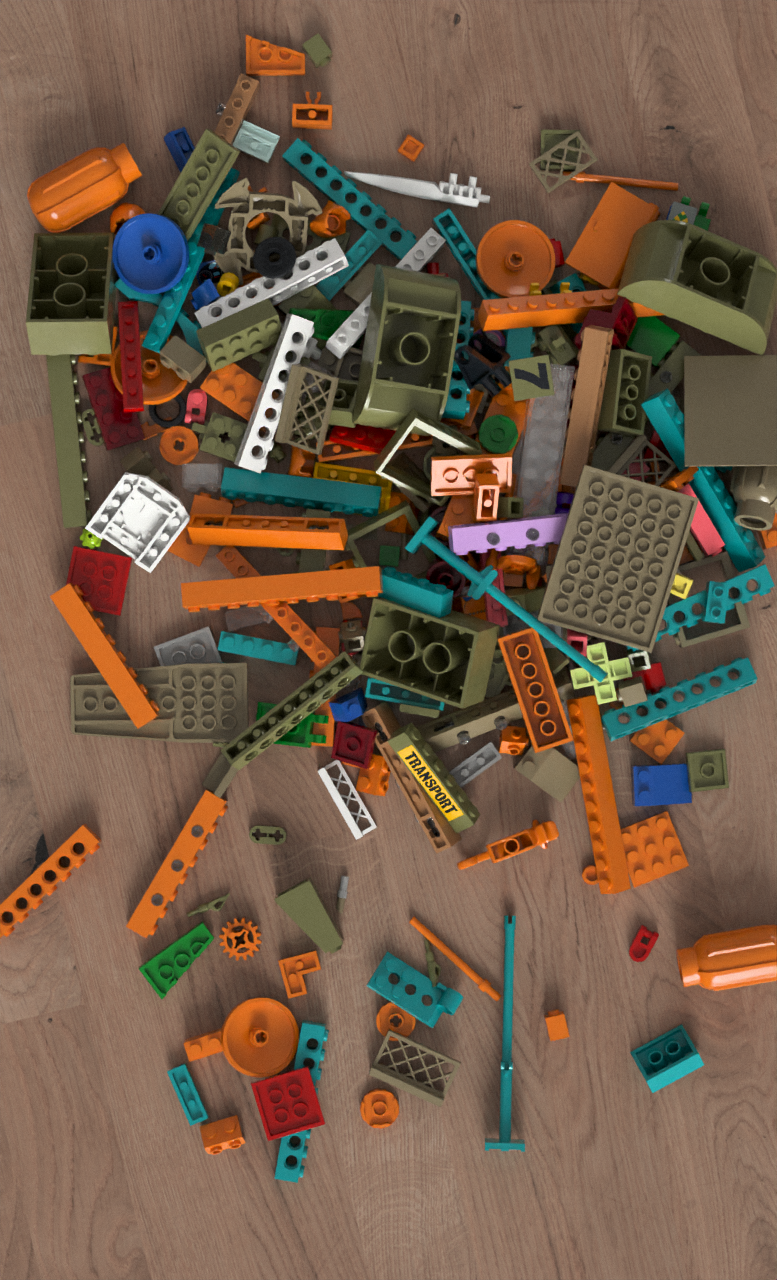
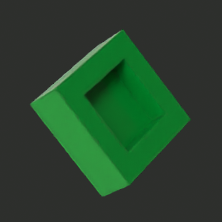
(389, 555)

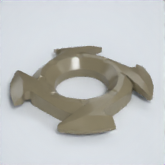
(249, 204)

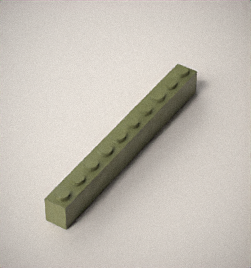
(68, 440)

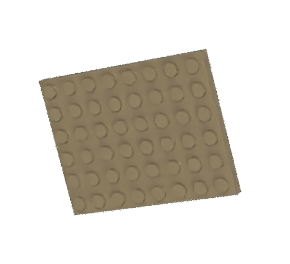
(617, 558)

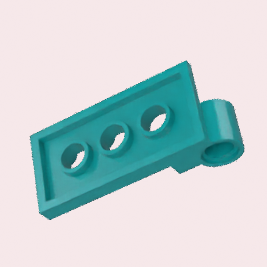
(442, 998)

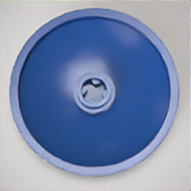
(150, 253)

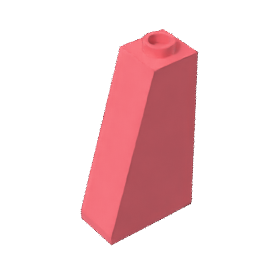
(703, 529)

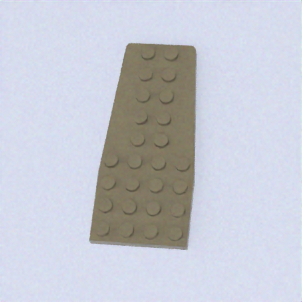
(194, 702)

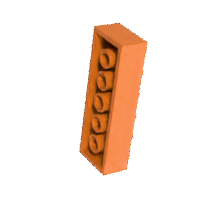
(535, 689)

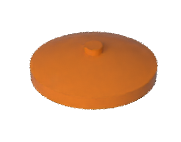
(514, 257)
(158, 381)
(259, 1037)

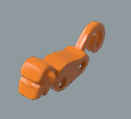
(515, 844)

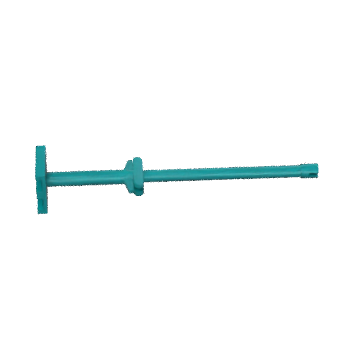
(482, 583)
(505, 1142)

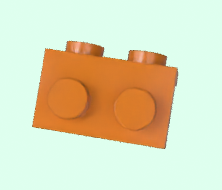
(400, 524)
(375, 778)
(222, 1135)

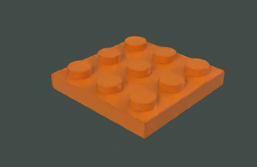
(652, 849)

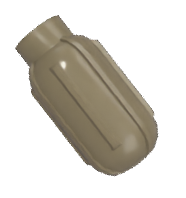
(755, 496)

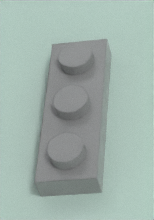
(475, 764)

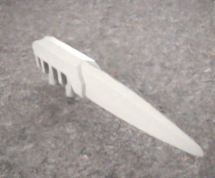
(445, 192)

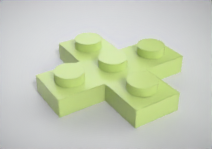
(616, 670)

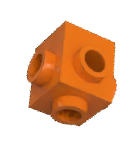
(513, 740)

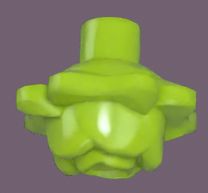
(90, 540)

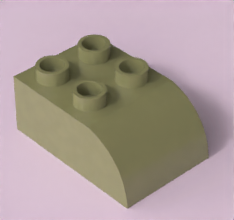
(71, 294)
(429, 654)

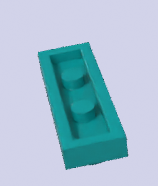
(187, 1094)

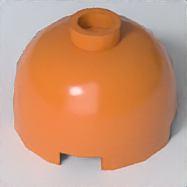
(123, 214)

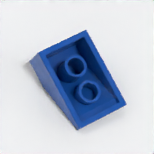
(660, 785)

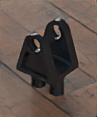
(483, 364)

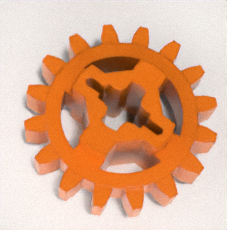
(231, 933)

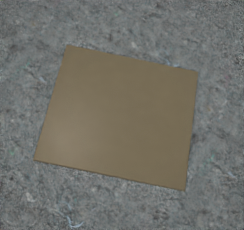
(730, 410)

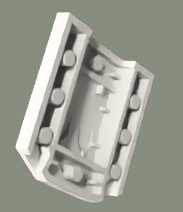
(140, 519)

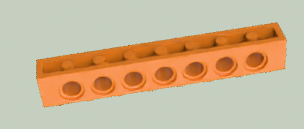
(82, 835)

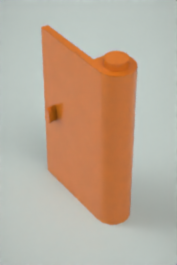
(608, 236)

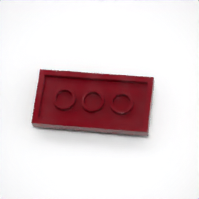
(115, 425)

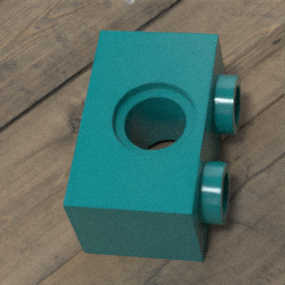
(715, 602)

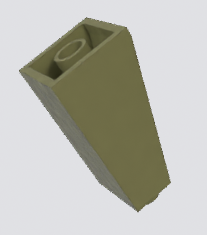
(310, 913)

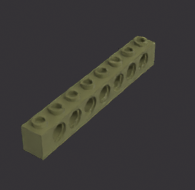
(291, 710)

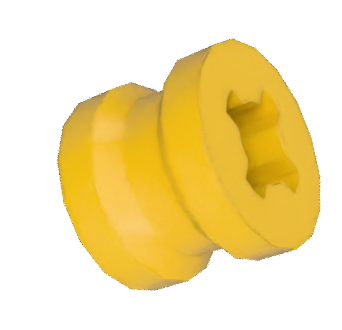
(230, 280)

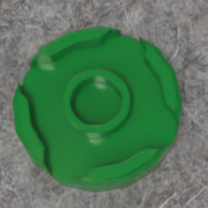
(498, 434)

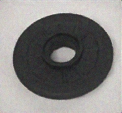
(266, 249)

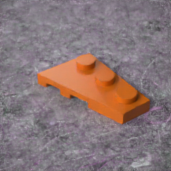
(272, 60)

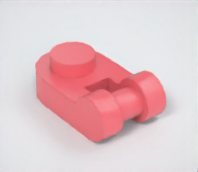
(196, 400)

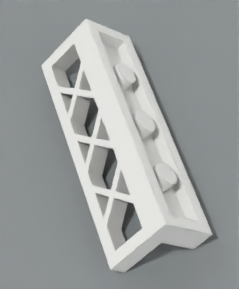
(342, 806)

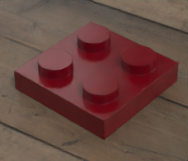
(354, 744)

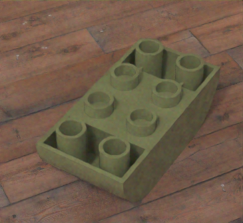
(702, 282)
(407, 347)

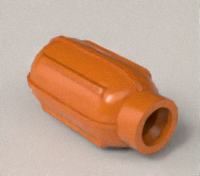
(82, 187)
(730, 959)

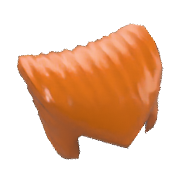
(331, 221)
(301, 462)

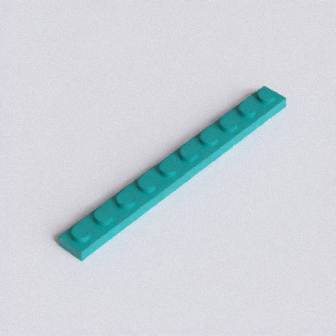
(175, 297)

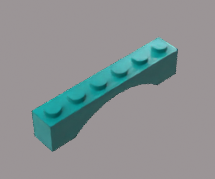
(189, 328)

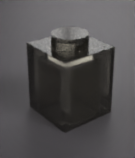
(214, 239)

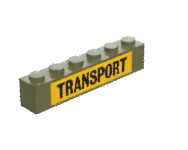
(433, 777)

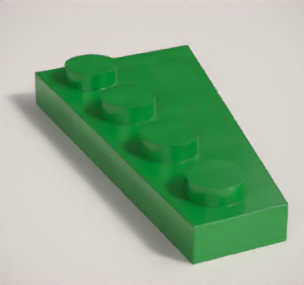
(325, 321)
(169, 964)

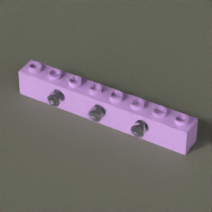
(506, 533)

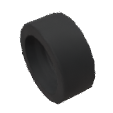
(176, 421)

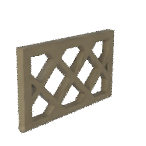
(547, 157)

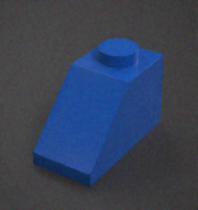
(204, 295)
(349, 706)

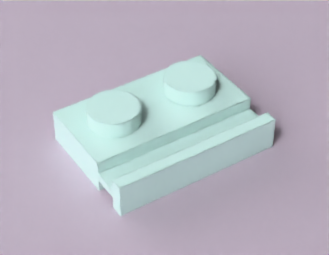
(256, 141)

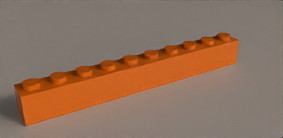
(550, 309)
(282, 588)
(598, 794)

